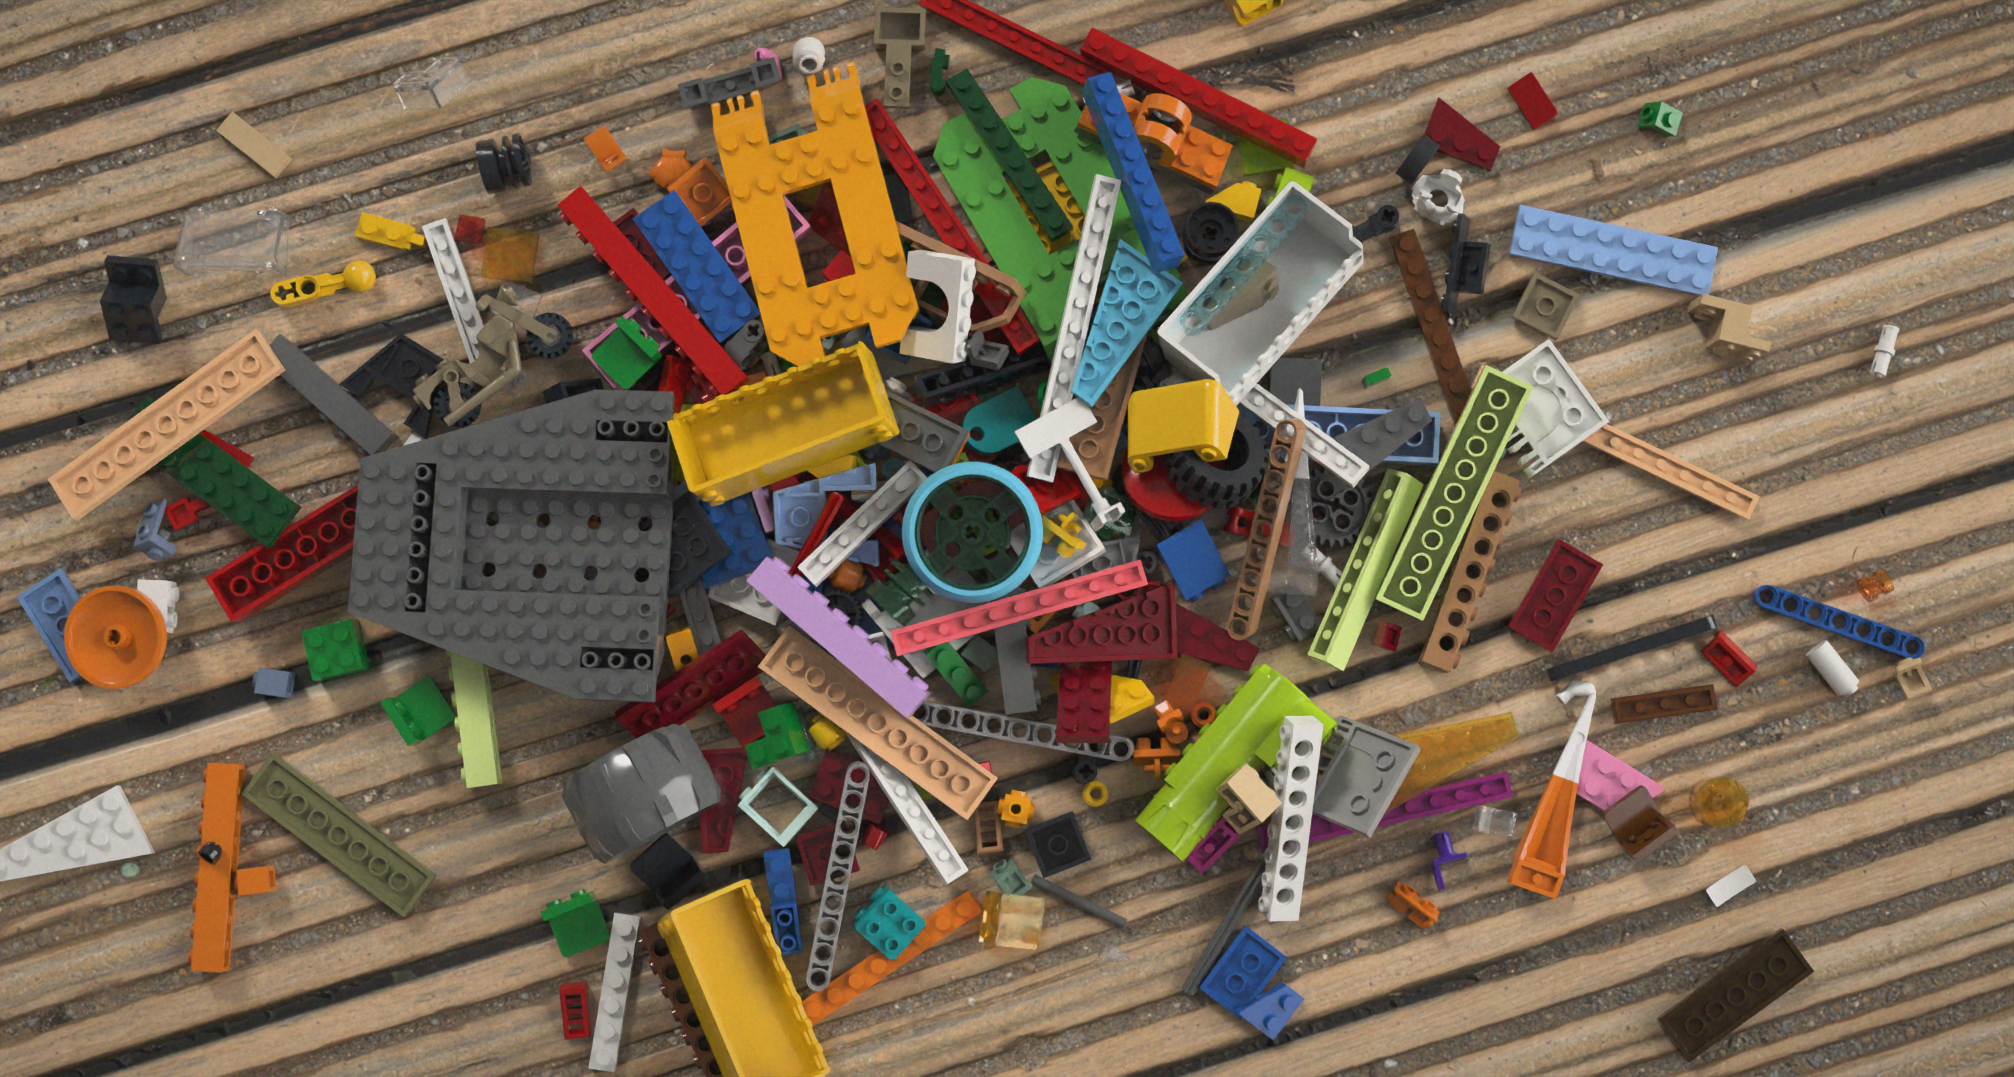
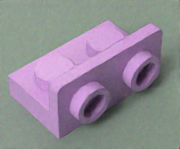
(765, 508)

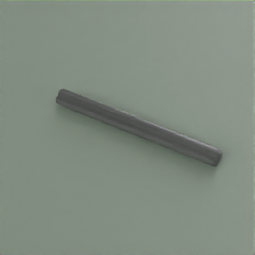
(1225, 929)

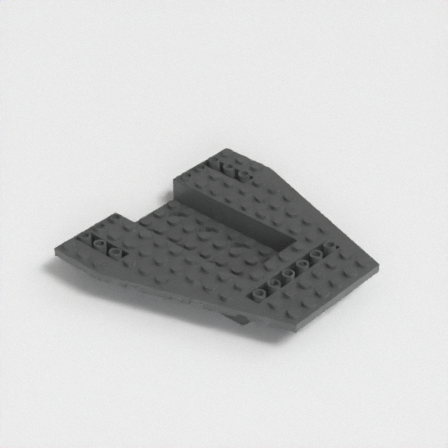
(577, 458)

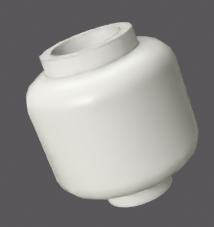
(808, 55)

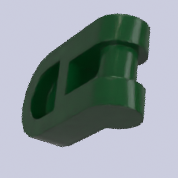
(940, 63)

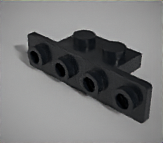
(1466, 268)

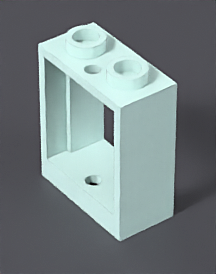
(796, 825)

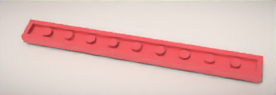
(1018, 607)

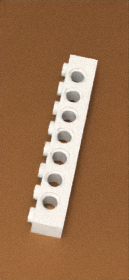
(1297, 830)

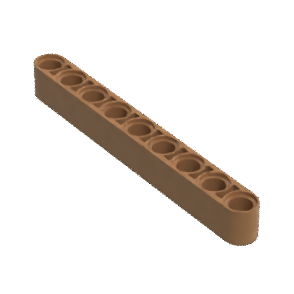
(1274, 520)

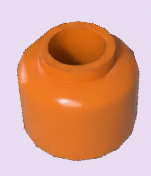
(848, 576)

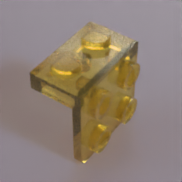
(1012, 920)

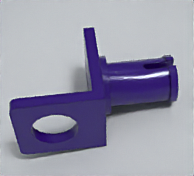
(1446, 856)

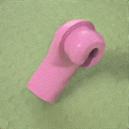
(764, 53)

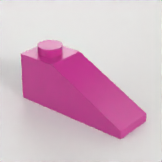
(1215, 843)

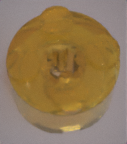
(1731, 809)

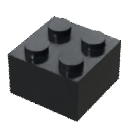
(1057, 844)

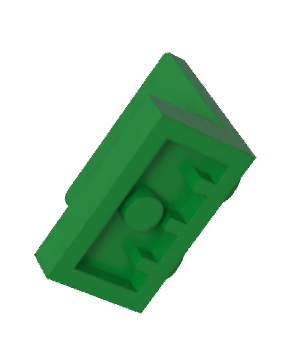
(419, 711)

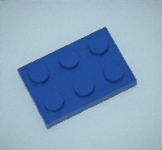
(1242, 971)

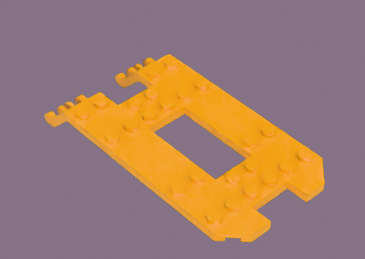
(758, 180)

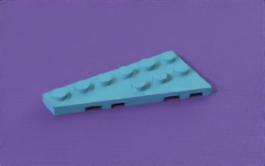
(1125, 314)

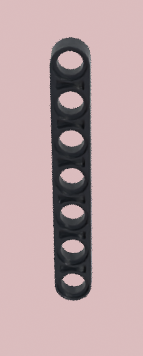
(1631, 648)

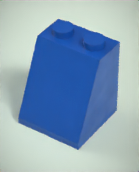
(1192, 562)

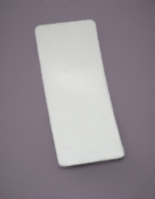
(1730, 885)

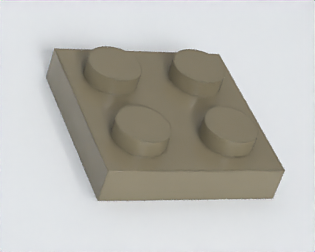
(1545, 306)

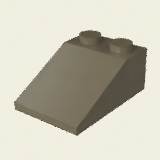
(1253, 294)

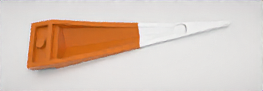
(1544, 846)

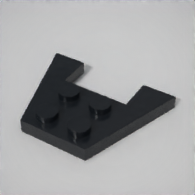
(399, 366)

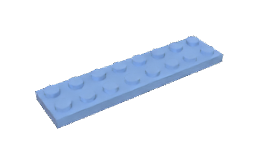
(1613, 251)

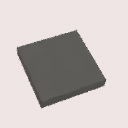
(1294, 373)

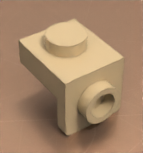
(1912, 678)

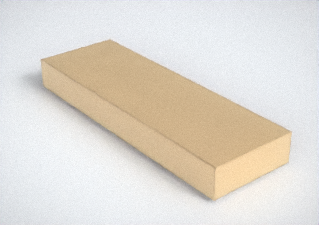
(254, 144)

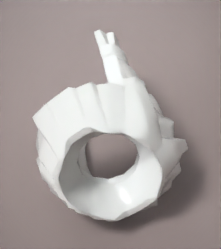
(1448, 182)

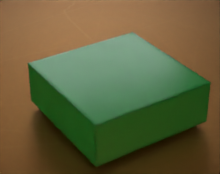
(1376, 377)

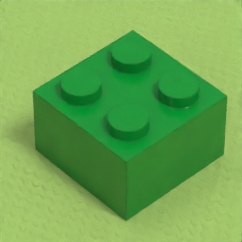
(335, 650)

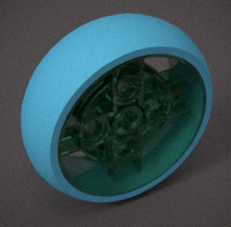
(974, 505)

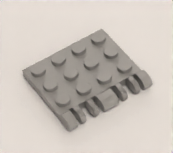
(1361, 775)

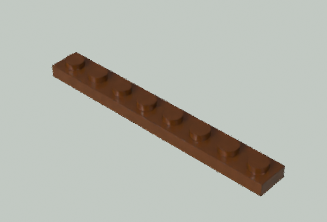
(1431, 321)

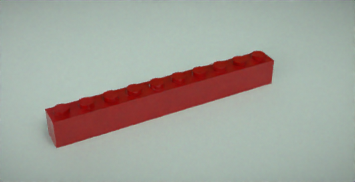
(1199, 97)
(652, 292)

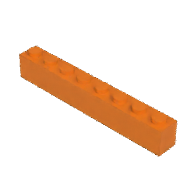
(215, 883)

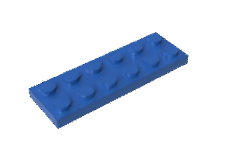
(697, 266)

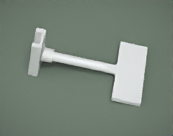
(1057, 429)

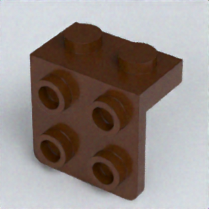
(1638, 824)

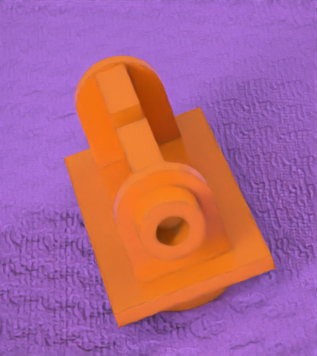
(1423, 911)

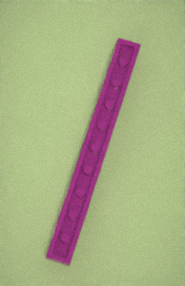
(1428, 803)

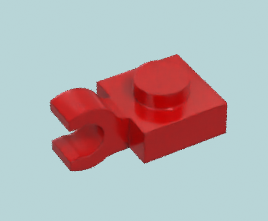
(185, 512)

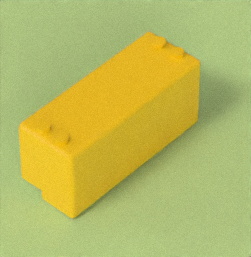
(783, 425)
(741, 986)

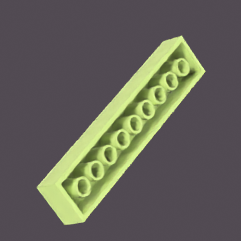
(1453, 492)

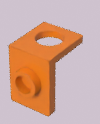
(605, 148)

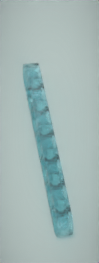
(1248, 253)

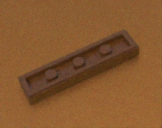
(1664, 704)

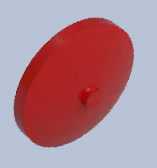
(1157, 495)

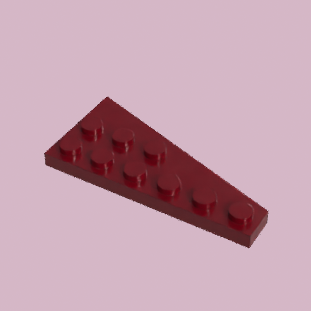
(1126, 630)

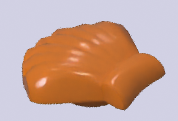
(669, 167)

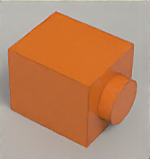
(255, 880)

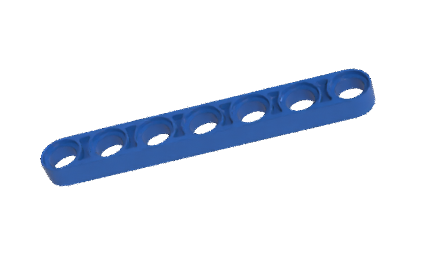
(1851, 622)

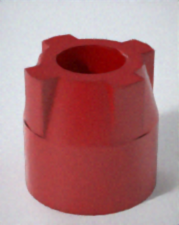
(874, 836)

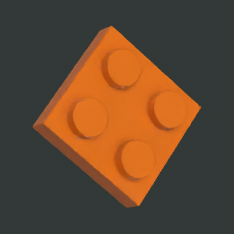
(702, 191)

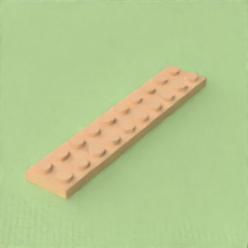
(166, 424)
(877, 724)

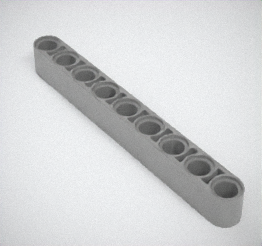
(1007, 730)
(832, 887)

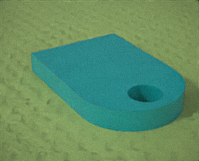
(997, 422)

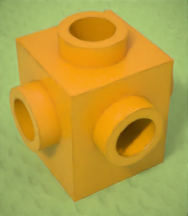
(1019, 798)

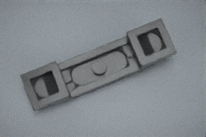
(729, 85)

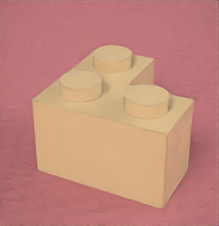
(1248, 797)

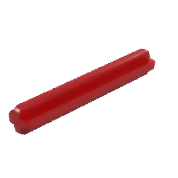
(818, 531)

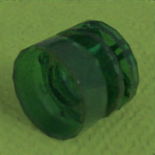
(899, 592)

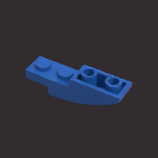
(783, 901)

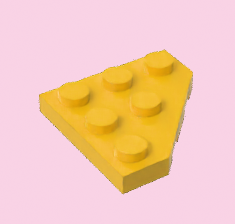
(1127, 696)

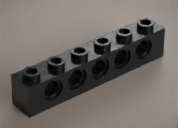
(966, 379)

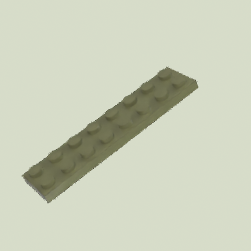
(339, 834)

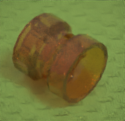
(1875, 585)

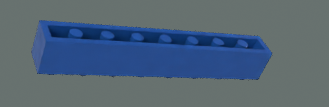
(1134, 172)

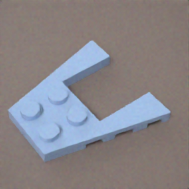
(800, 505)

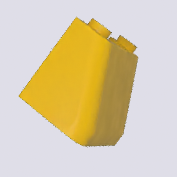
(1180, 419)

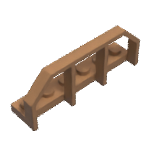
(984, 274)

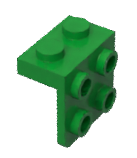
(627, 353)
(577, 922)

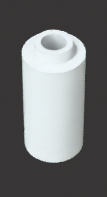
(1833, 669)

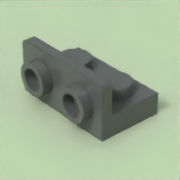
(1296, 614)

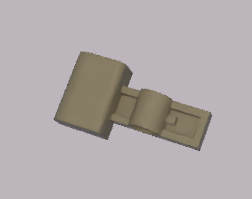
(899, 33)

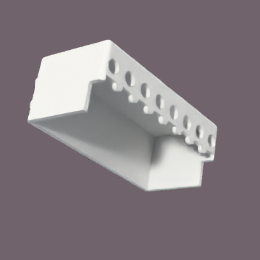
(1310, 271)

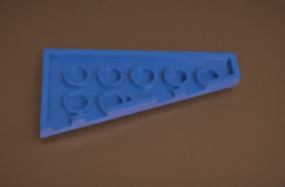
(744, 533)

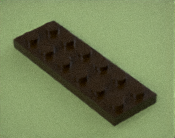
(1735, 995)

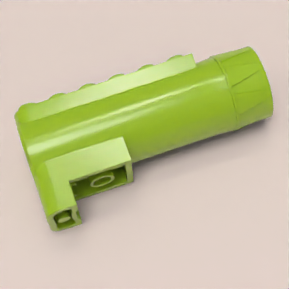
(1241, 734)

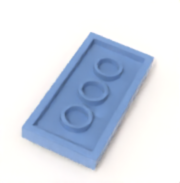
(48, 609)

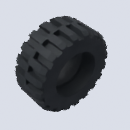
(1216, 486)

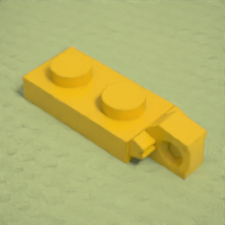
(388, 232)

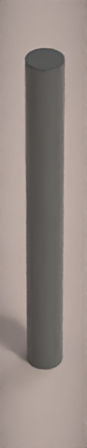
(1079, 901)

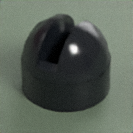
(210, 852)

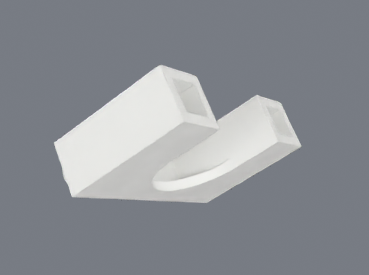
(955, 278)

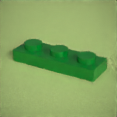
(956, 672)

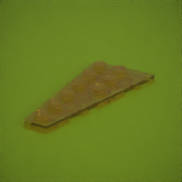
(1450, 750)

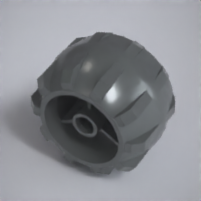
(640, 792)

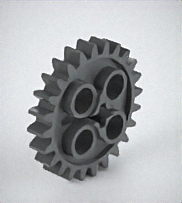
(1326, 528)

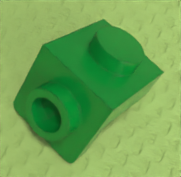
(1660, 117)

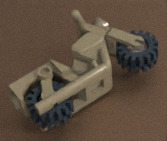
(498, 359)

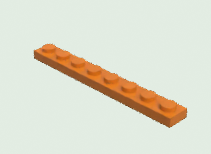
(879, 966)

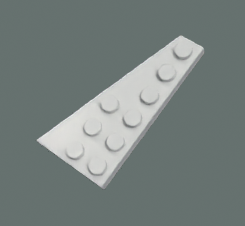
(85, 836)

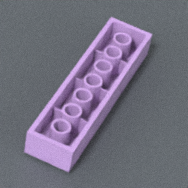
(838, 637)

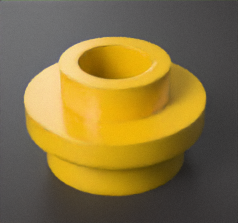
(1103, 793)

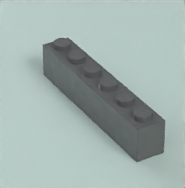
(331, 399)
(1014, 671)

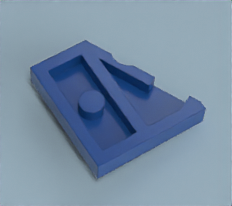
(1272, 1009)

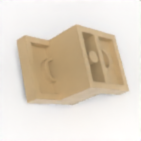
(1728, 327)

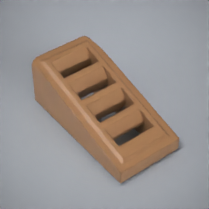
(988, 851)

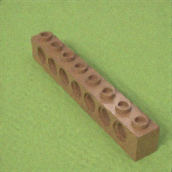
(1432, 653)

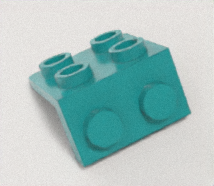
(888, 922)

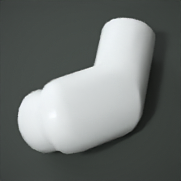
(1577, 688)

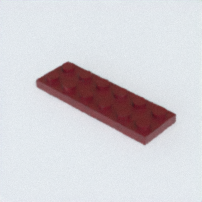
(695, 686)

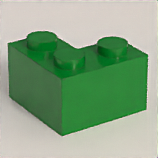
(783, 737)

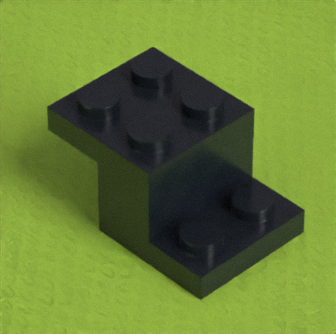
(133, 299)

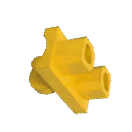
(1070, 541)

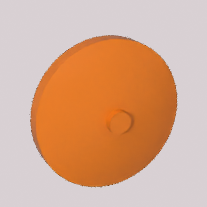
(115, 637)

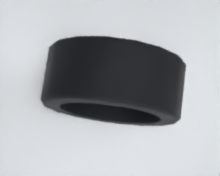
(1417, 159)

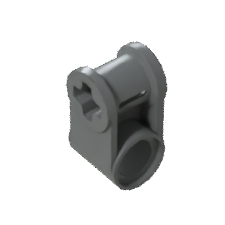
(747, 346)

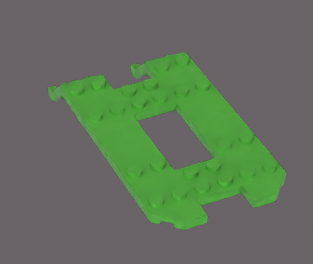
(977, 180)

